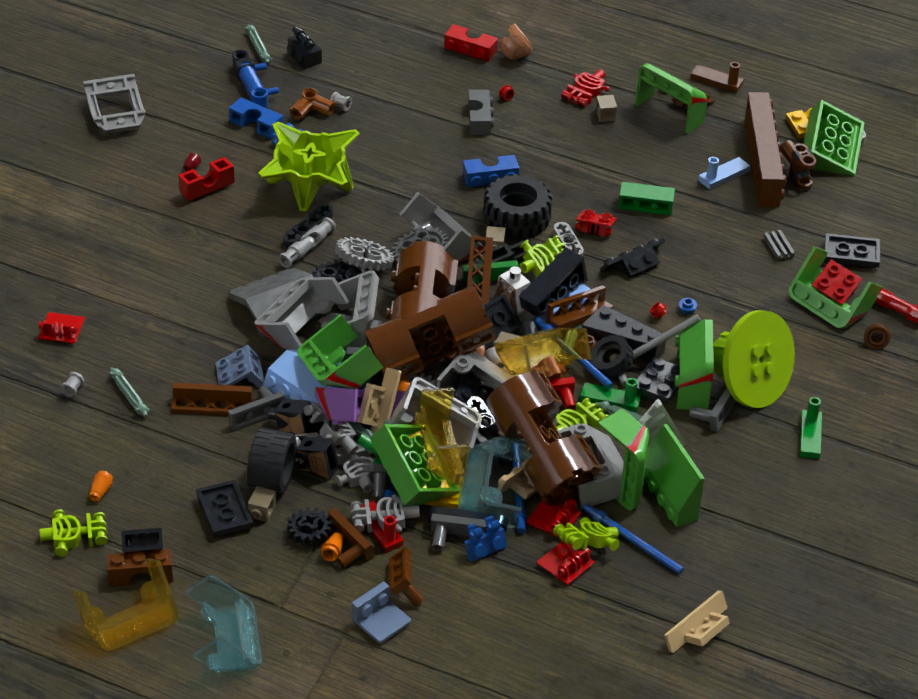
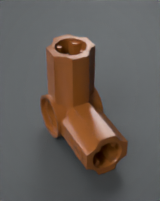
(311, 101)
(551, 368)

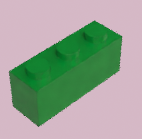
(646, 198)

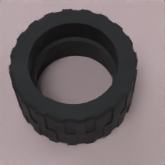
(271, 460)

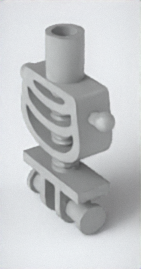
(340, 434)
(363, 516)

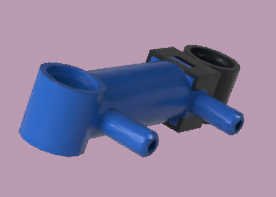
(245, 72)

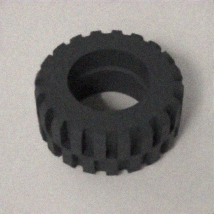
(513, 191)

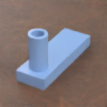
(721, 174)

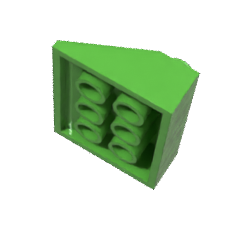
(834, 138)
(404, 459)
(674, 478)

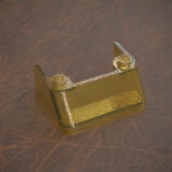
(526, 351)
(443, 454)
(133, 623)

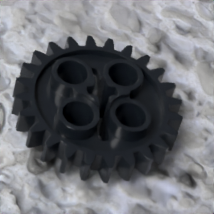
(338, 270)

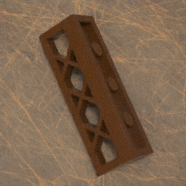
(486, 267)
(577, 313)
(210, 395)

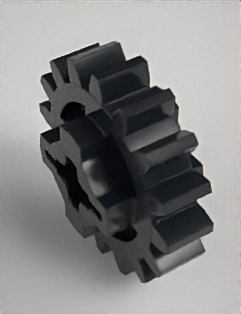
(309, 526)

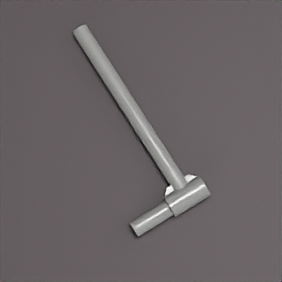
(658, 340)

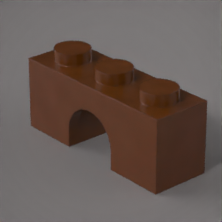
(125, 565)

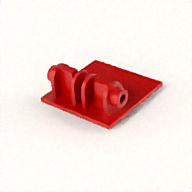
(603, 221)
(836, 282)
(60, 327)
(548, 517)
(566, 562)

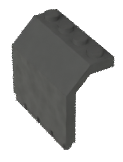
(264, 292)

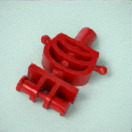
(585, 88)

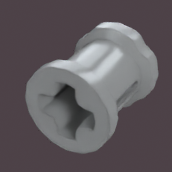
(341, 101)
(73, 382)

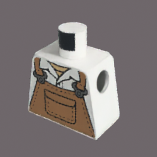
(512, 284)

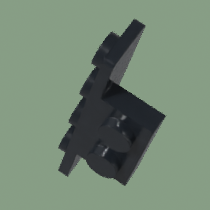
(638, 260)

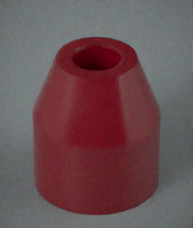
(192, 161)

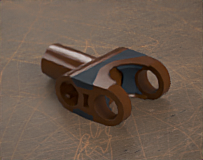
(799, 158)

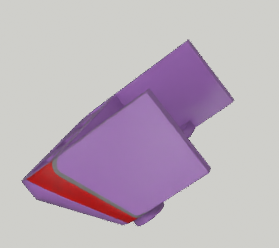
(344, 403)

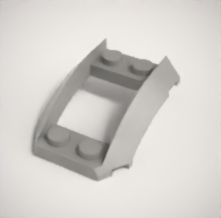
(115, 86)

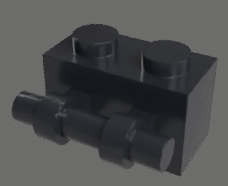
(304, 49)
(466, 386)

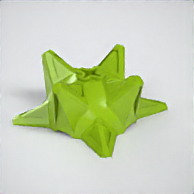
(309, 161)

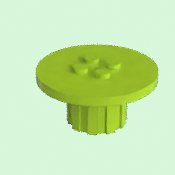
(755, 358)

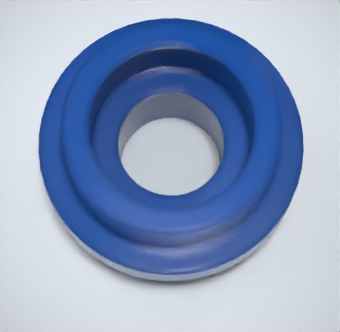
(687, 306)

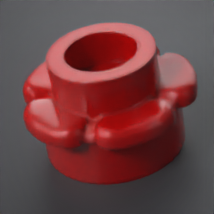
(506, 93)
(658, 310)

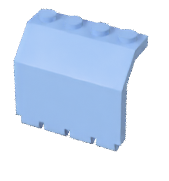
(294, 378)

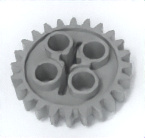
(375, 257)

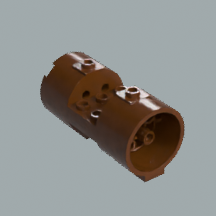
(421, 278)
(438, 332)
(526, 410)

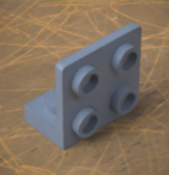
(240, 365)
(378, 614)

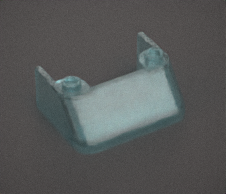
(475, 492)
(234, 625)

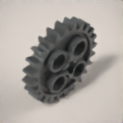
(430, 235)

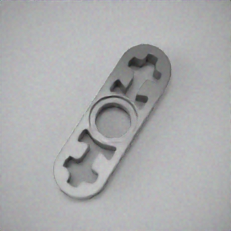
(569, 235)

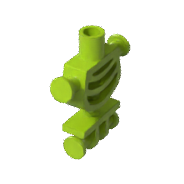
(540, 255)
(584, 413)
(588, 534)
(64, 538)

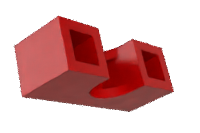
(482, 48)
(219, 176)

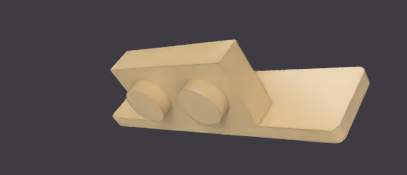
(379, 400)
(517, 481)
(700, 624)

